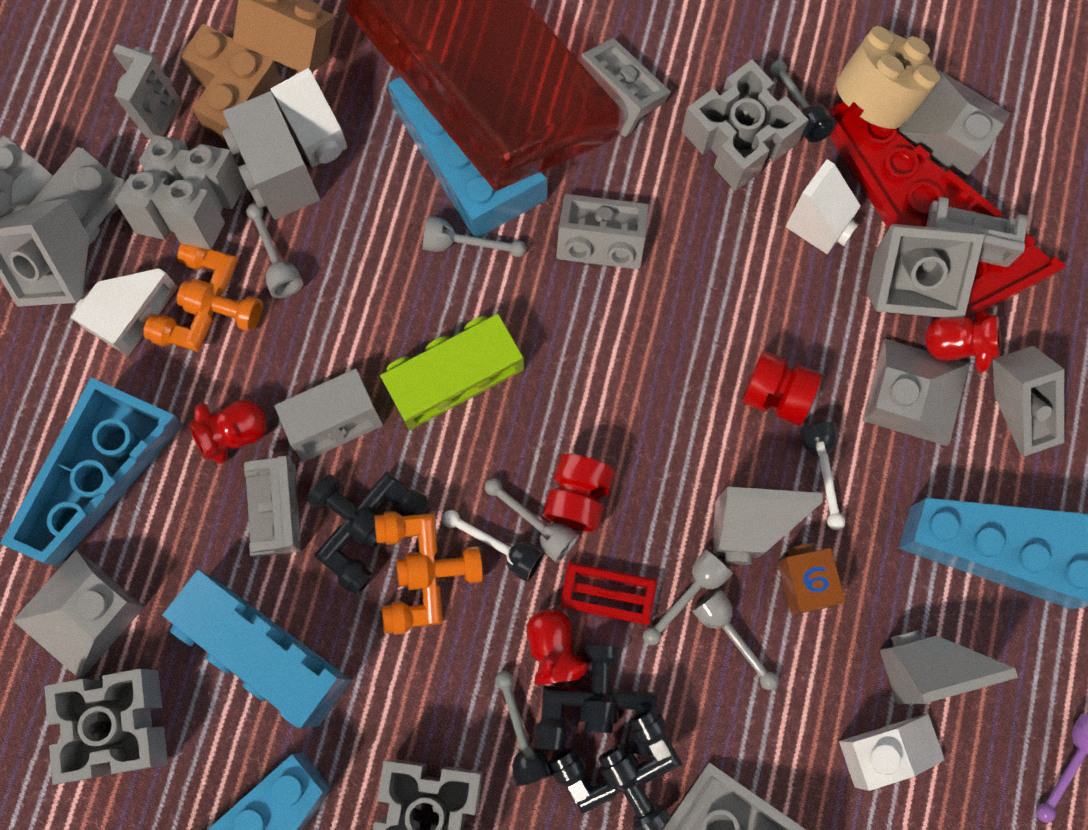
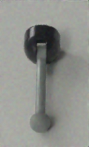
(821, 120)
(529, 764)

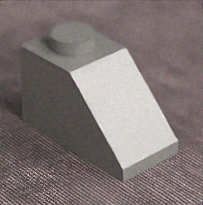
(1031, 398)

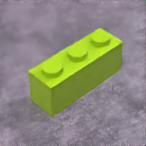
(452, 370)

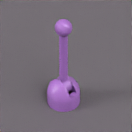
(1046, 811)

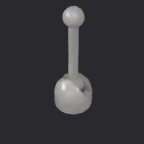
(440, 236)
(281, 277)
(555, 538)
(708, 574)
(716, 612)

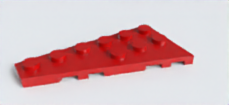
(906, 182)

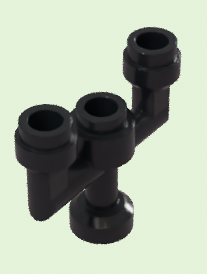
(360, 524)
(598, 708)
(623, 772)

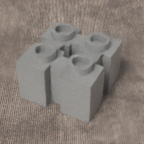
(743, 125)
(181, 191)
(83, 708)
(408, 788)

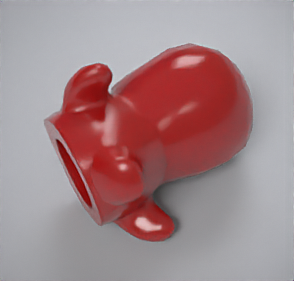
(960, 337)
(231, 428)
(551, 645)

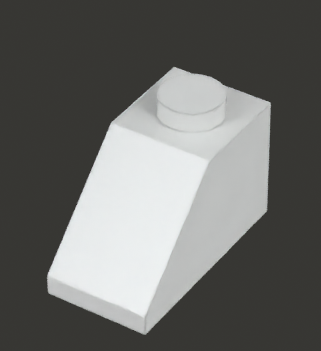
(309, 118)
(825, 210)
(121, 305)
(892, 753)

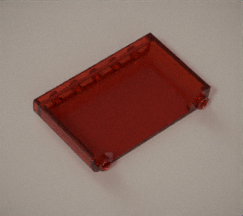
(493, 81)

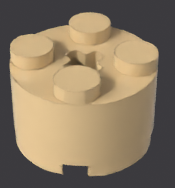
(888, 78)

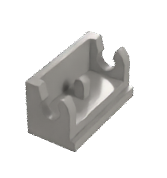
(1002, 238)
(328, 415)
(272, 507)

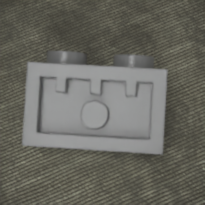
(625, 81)
(145, 91)
(87, 186)
(602, 231)

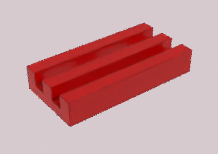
(646, 601)

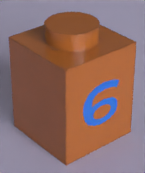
(810, 579)

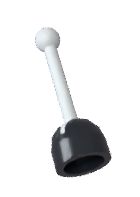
(820, 441)
(522, 558)

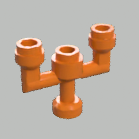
(202, 301)
(421, 570)

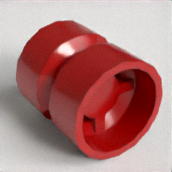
(782, 388)
(579, 492)

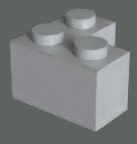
(271, 158)

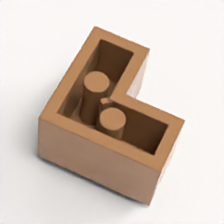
(285, 31)
(228, 74)

